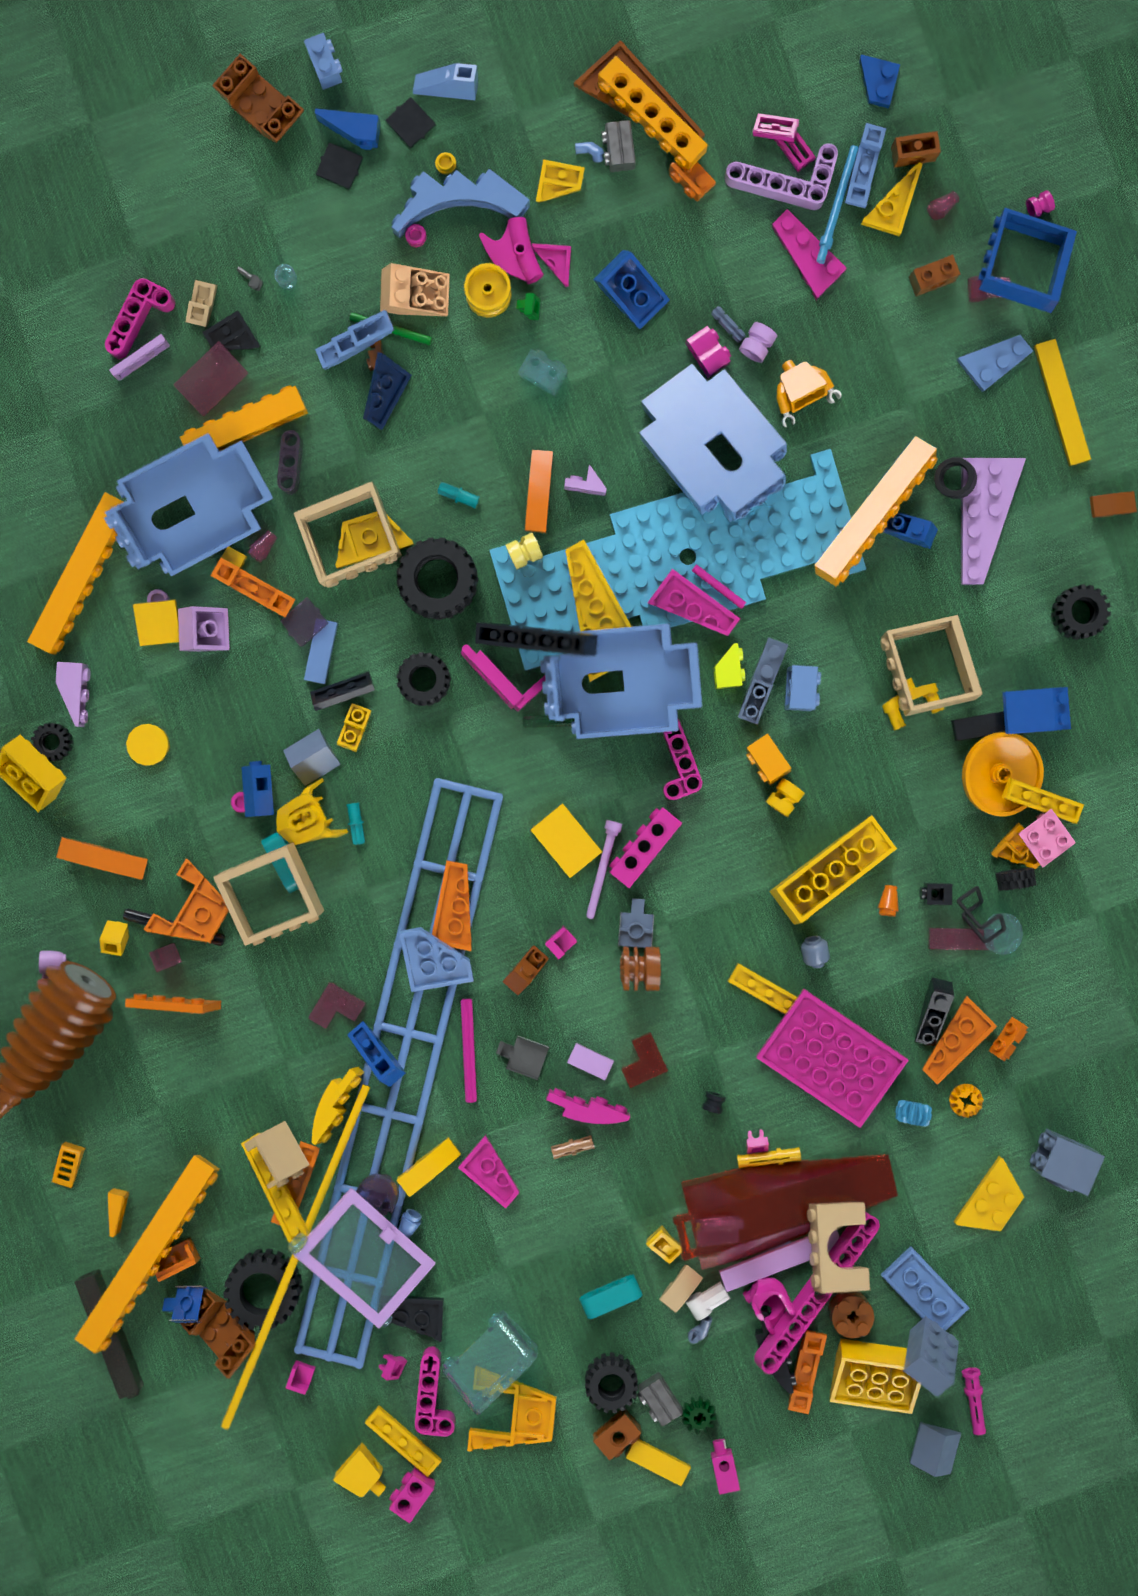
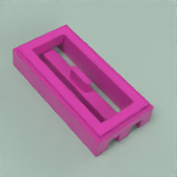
(774, 130)
(804, 162)

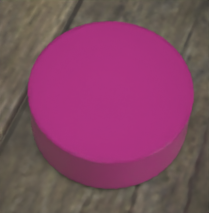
(415, 235)
(237, 802)

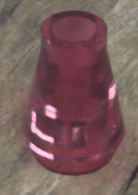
(941, 206)
(260, 548)

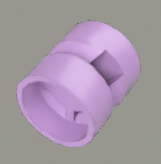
(759, 339)

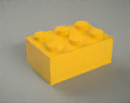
(30, 773)

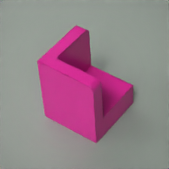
(560, 942)
(300, 1377)

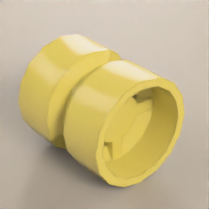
(524, 551)

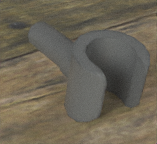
(254, 283)

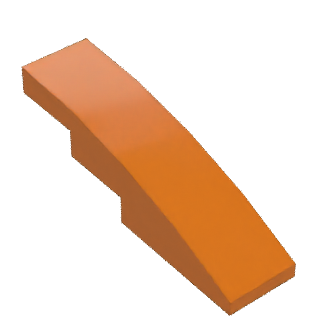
(538, 491)
(101, 858)

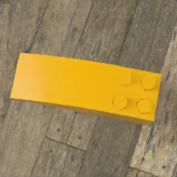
(832, 870)

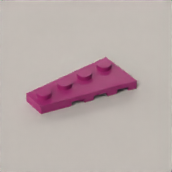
(804, 252)
(690, 602)

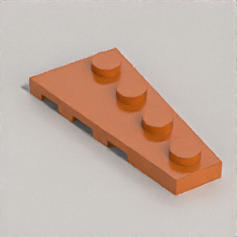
(176, 1004)

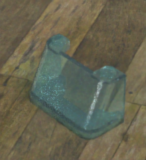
(491, 1362)

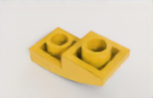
(354, 727)

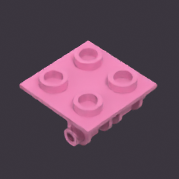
(1046, 838)

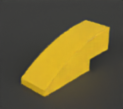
(428, 1167)

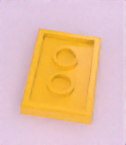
(566, 840)

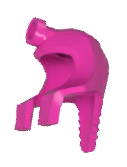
(769, 1293)

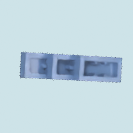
(355, 340)

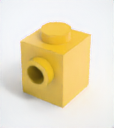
(114, 938)

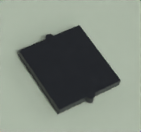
(410, 122)
(339, 166)

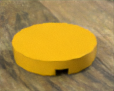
(147, 744)

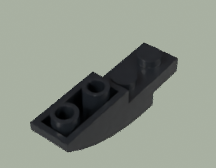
(782, 1375)

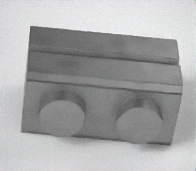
(619, 146)
(660, 1399)

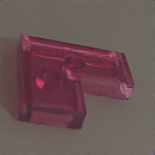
(335, 1000)

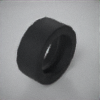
(941, 470)

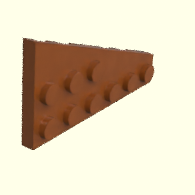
(589, 84)

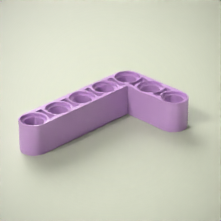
(786, 182)

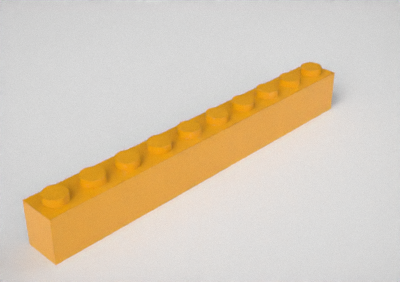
(147, 1253)

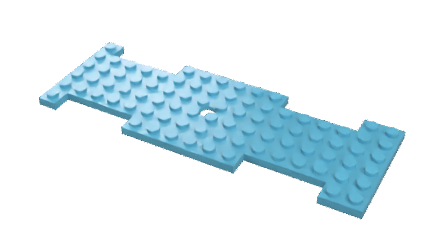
(773, 538)

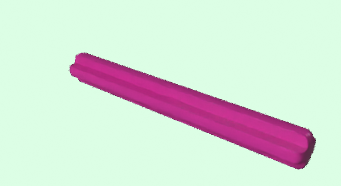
(468, 1050)

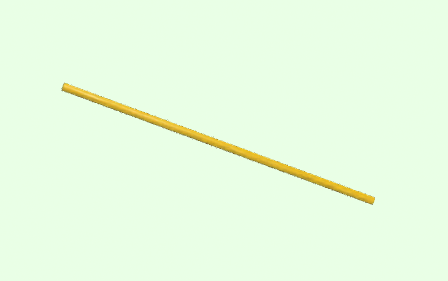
(293, 1260)

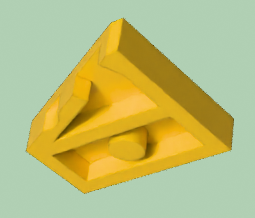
(558, 180)

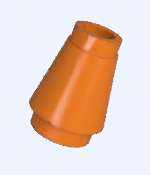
(889, 901)

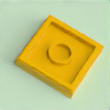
(157, 622)

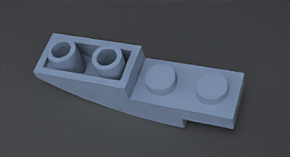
(762, 680)

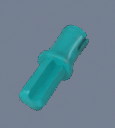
(458, 495)
(355, 823)

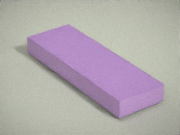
(139, 357)

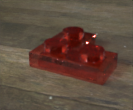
(650, 1063)

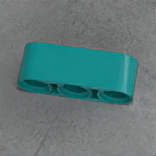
(272, 843)
(610, 1296)

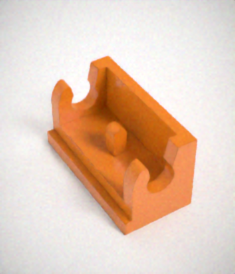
(179, 1258)

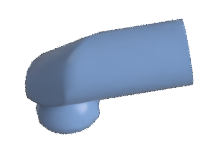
(591, 148)

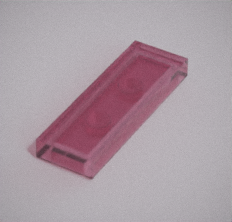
(955, 939)

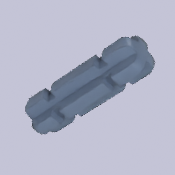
(728, 324)

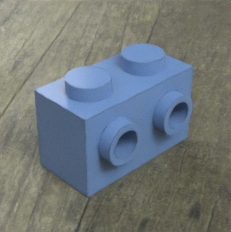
(326, 67)

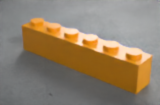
(251, 419)

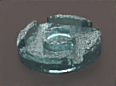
(1008, 940)

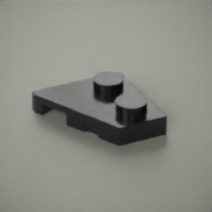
(232, 333)

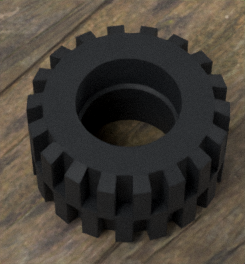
(1096, 604)
(405, 679)
(611, 1399)

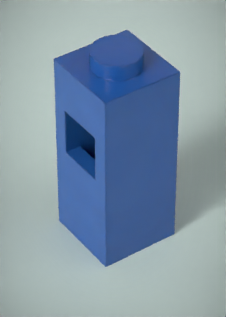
(257, 789)

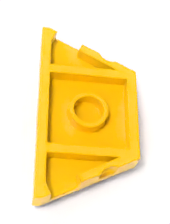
(366, 538)
(992, 1200)

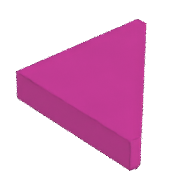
(556, 258)

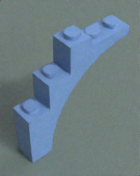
(430, 197)

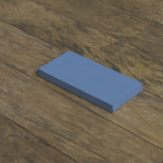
(924, 1289)

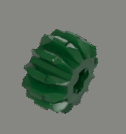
(705, 1419)

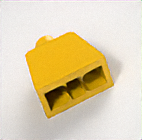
(360, 1473)

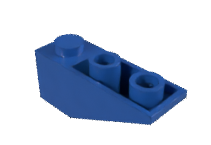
(911, 529)

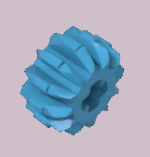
(913, 1113)

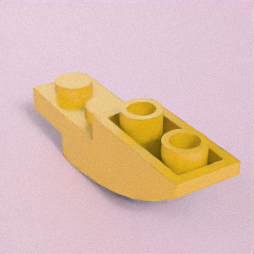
(330, 1109)

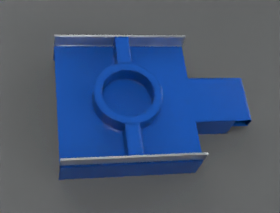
(185, 1305)

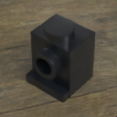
(943, 896)

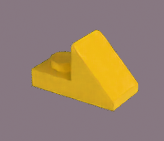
(664, 1245)

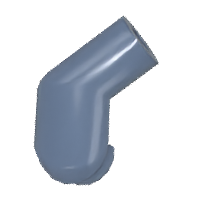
(700, 1331)

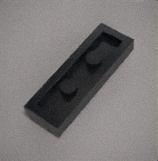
(342, 691)

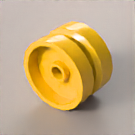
(482, 279)

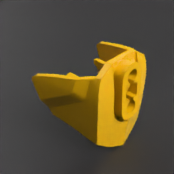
(304, 820)

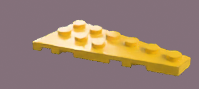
(594, 598)

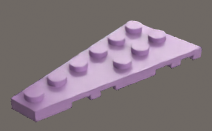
(985, 513)

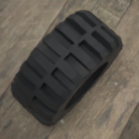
(408, 578)

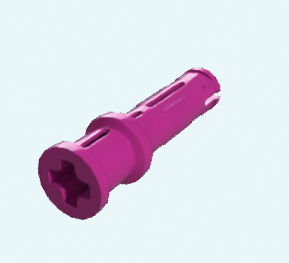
(974, 1390)

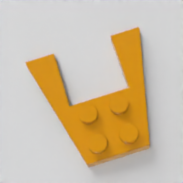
(531, 1420)

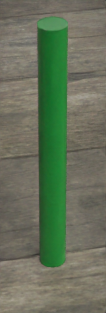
(397, 330)

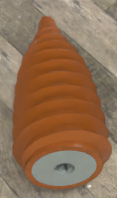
(53, 1030)

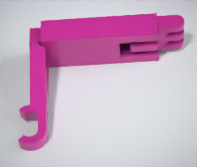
(498, 681)

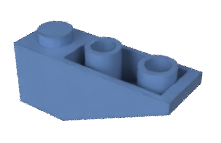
(450, 81)

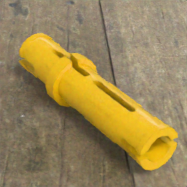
(770, 1157)

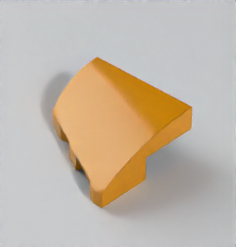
(1015, 849)

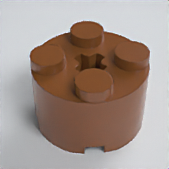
(859, 1322)

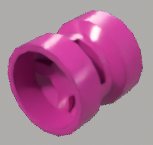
(1041, 204)

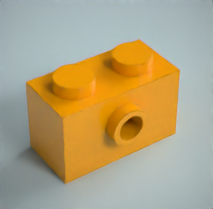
(768, 760)

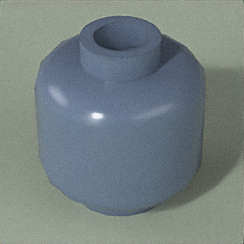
(815, 951)

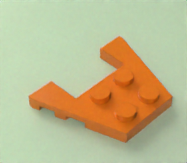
(199, 915)

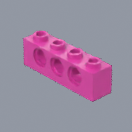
(629, 875)

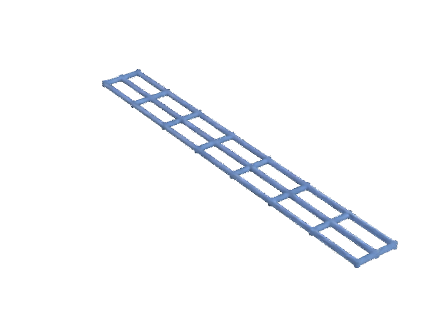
(408, 1034)

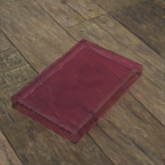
(211, 378)

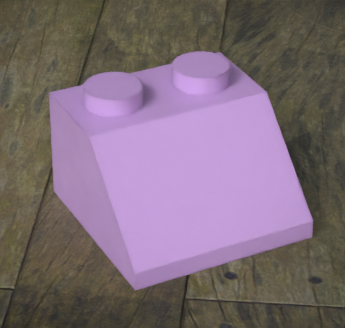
(203, 629)

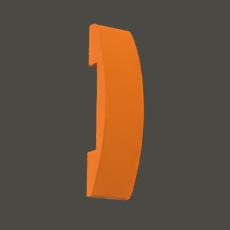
(253, 587)
(298, 1186)
(805, 1371)

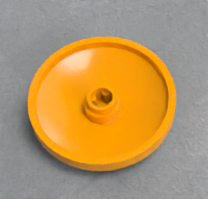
(992, 764)

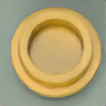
(445, 163)

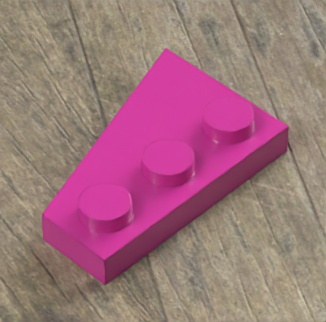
(489, 1172)

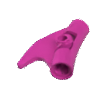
(506, 255)

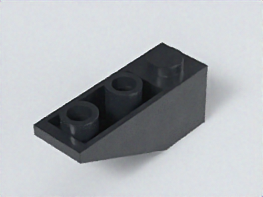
(934, 1011)

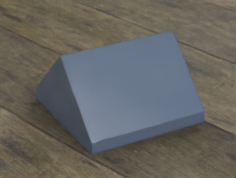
(311, 757)
(935, 1449)

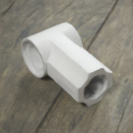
(703, 1303)

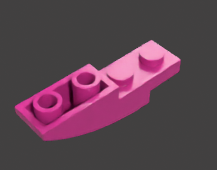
(594, 1112)

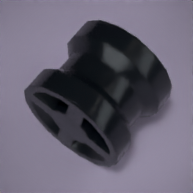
(713, 1102)

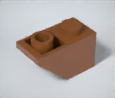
(525, 970)

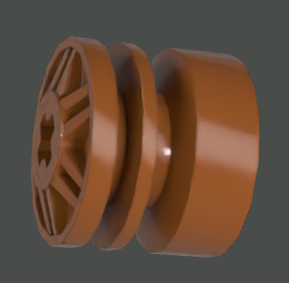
(641, 968)

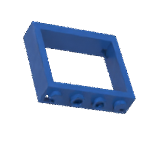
(1039, 229)

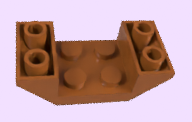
(257, 99)
(222, 1333)

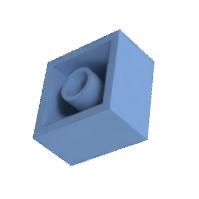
(801, 688)

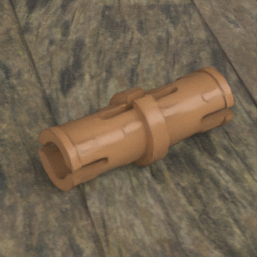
(572, 1147)

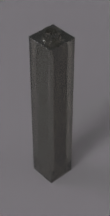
(118, 1354)

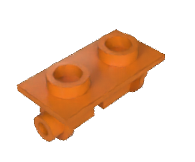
(1003, 1046)

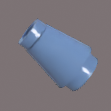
(409, 1222)

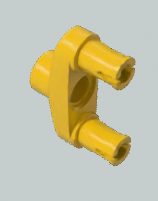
(892, 706)

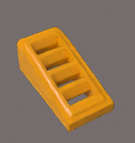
(73, 1149)
(116, 1208)

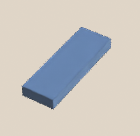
(321, 653)

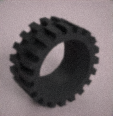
(260, 1263)

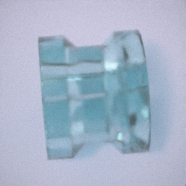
(288, 281)

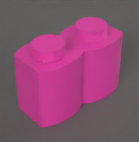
(708, 351)

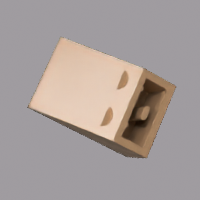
(414, 291)

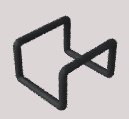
(967, 912)

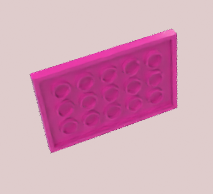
(832, 1058)

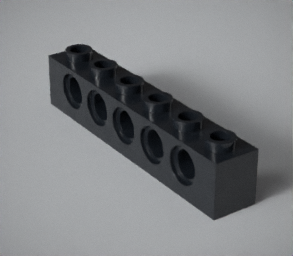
(536, 639)

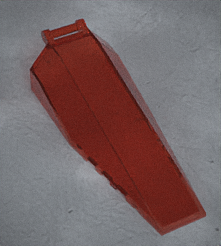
(776, 1201)

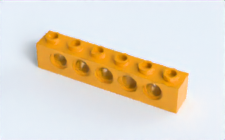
(618, 72)

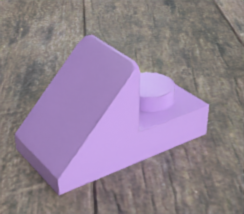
(591, 486)

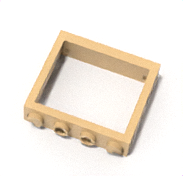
(332, 505)
(960, 653)
(302, 879)

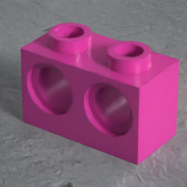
(413, 1495)

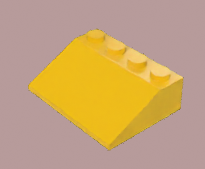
(873, 1377)

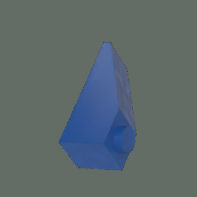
(355, 127)
(376, 1054)

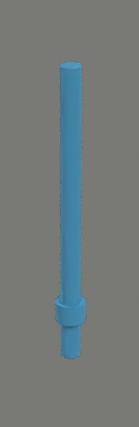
(827, 240)

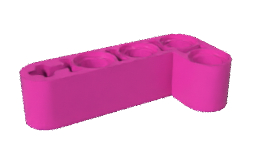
(137, 319)
(684, 775)
(430, 1390)

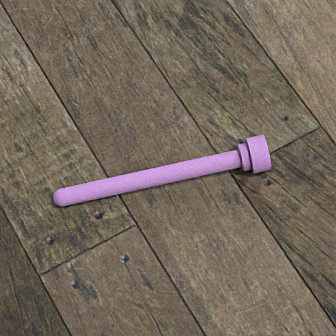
(612, 829)

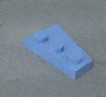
(994, 361)

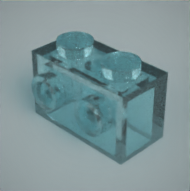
(543, 371)

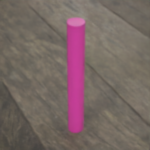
(719, 586)

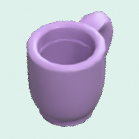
(50, 958)

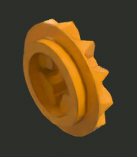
(957, 1104)

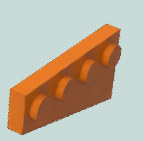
(453, 910)
(959, 1039)

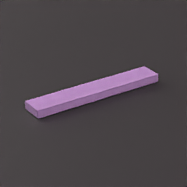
(770, 1262)

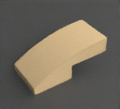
(201, 304)
(681, 1288)

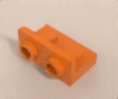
(695, 181)

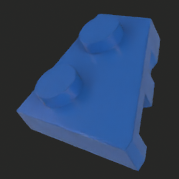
(879, 80)

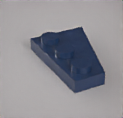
(385, 390)

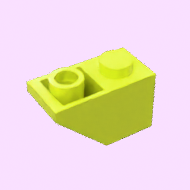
(728, 670)

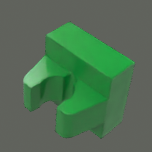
(529, 306)

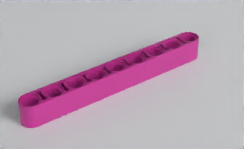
(813, 1302)

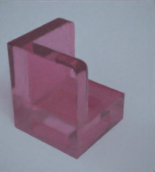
(165, 957)

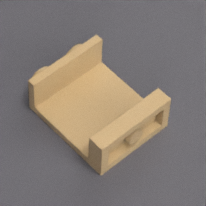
(280, 1153)

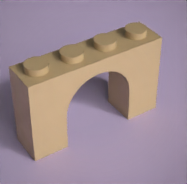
(823, 1221)

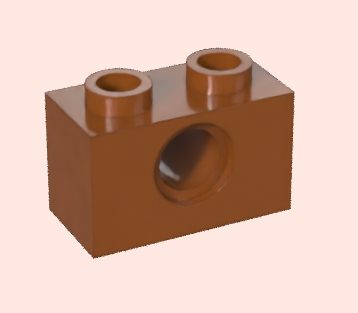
(915, 149)
(934, 275)
(620, 1422)

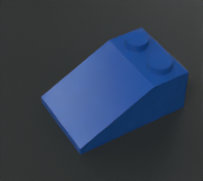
(631, 288)
(1036, 710)

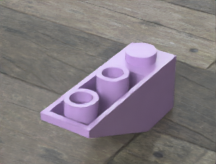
(72, 684)

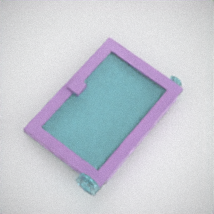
(363, 1258)

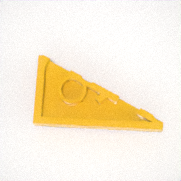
(892, 211)

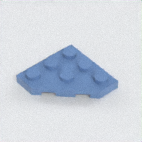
(432, 962)

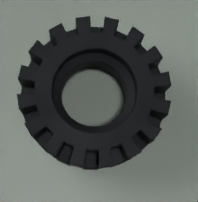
(60, 732)
(1016, 879)

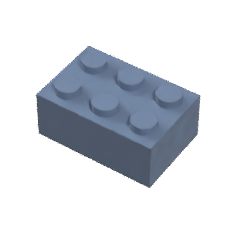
(931, 1356)

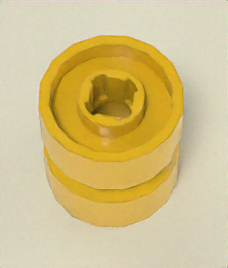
(785, 797)

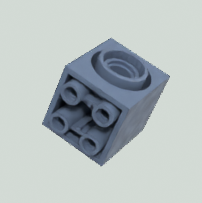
(1066, 1162)

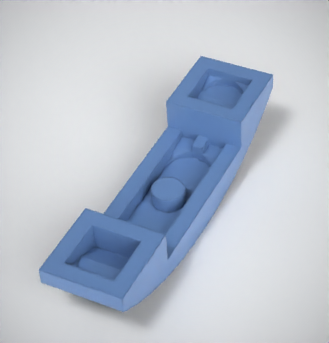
(865, 165)

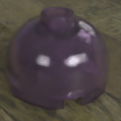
(379, 1192)

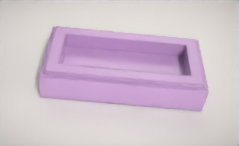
(590, 1061)

